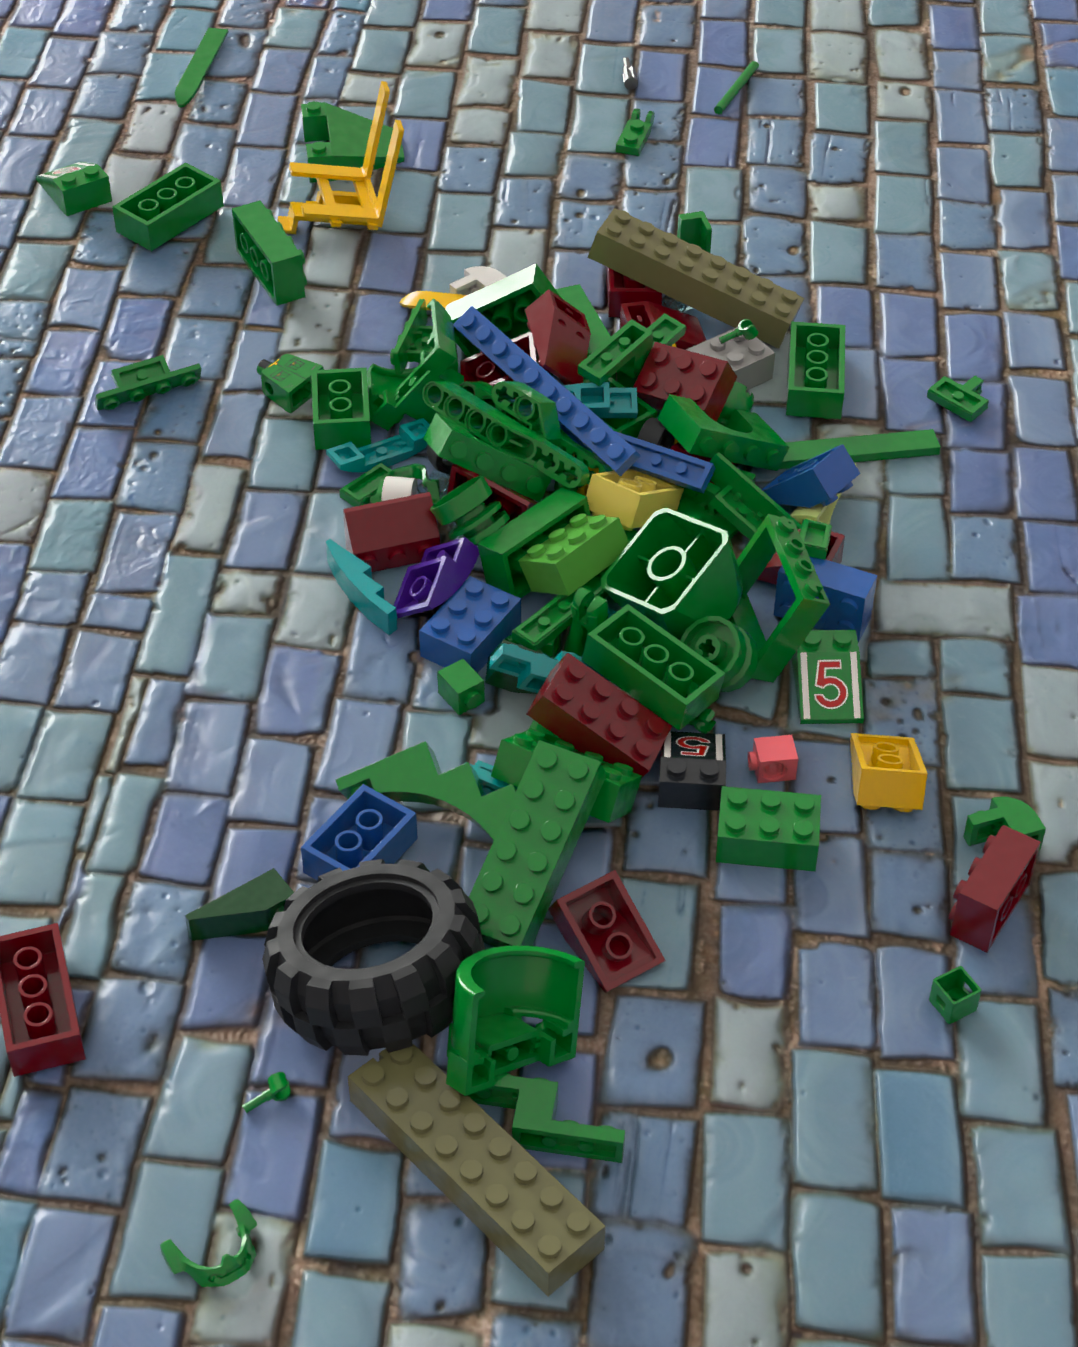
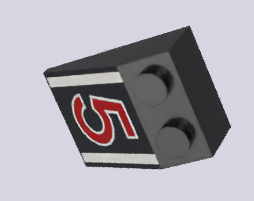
(692, 770)

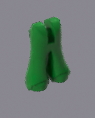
(587, 615)

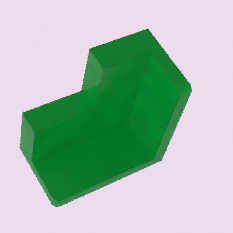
(695, 229)

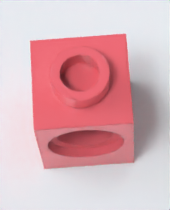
(773, 759)

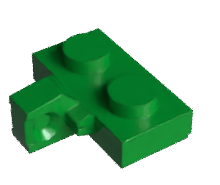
(960, 398)

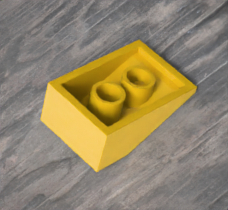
(887, 772)

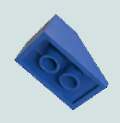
(814, 480)

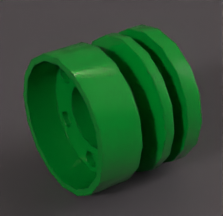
(469, 512)

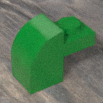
(1002, 812)

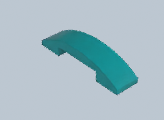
(387, 451)

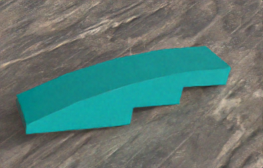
(357, 583)

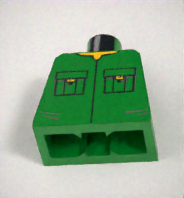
(287, 380)

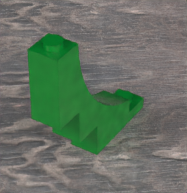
(416, 777)

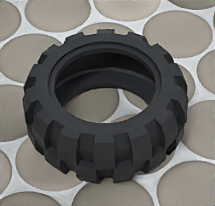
(377, 1003)

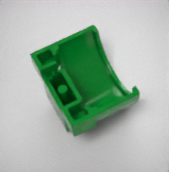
(402, 394)
(488, 1008)

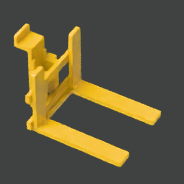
(350, 207)

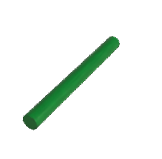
(736, 87)

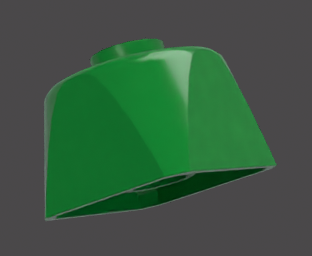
(676, 572)

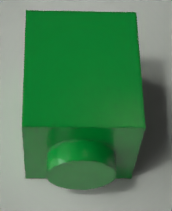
(461, 686)

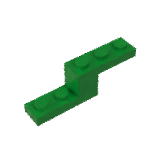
(629, 349)
(536, 1125)

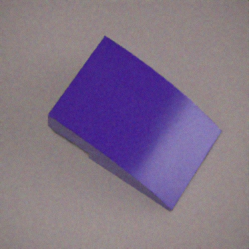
(436, 577)

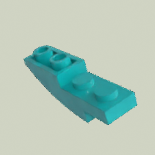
(606, 401)
(527, 666)

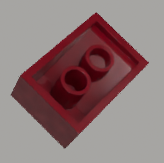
(606, 931)

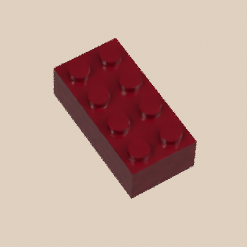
(598, 716)
(37, 1001)

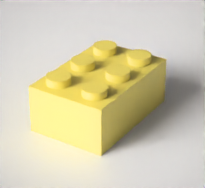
(631, 496)

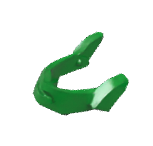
(411, 471)
(231, 1266)

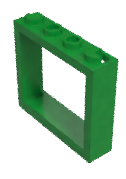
(779, 536)

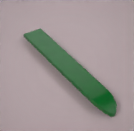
(199, 65)

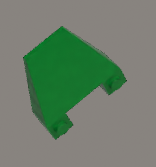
(346, 136)

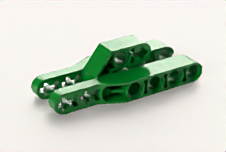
(531, 438)

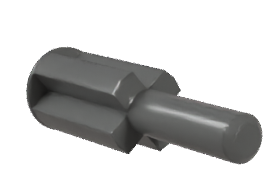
(629, 75)

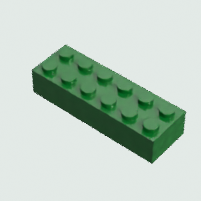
(535, 844)

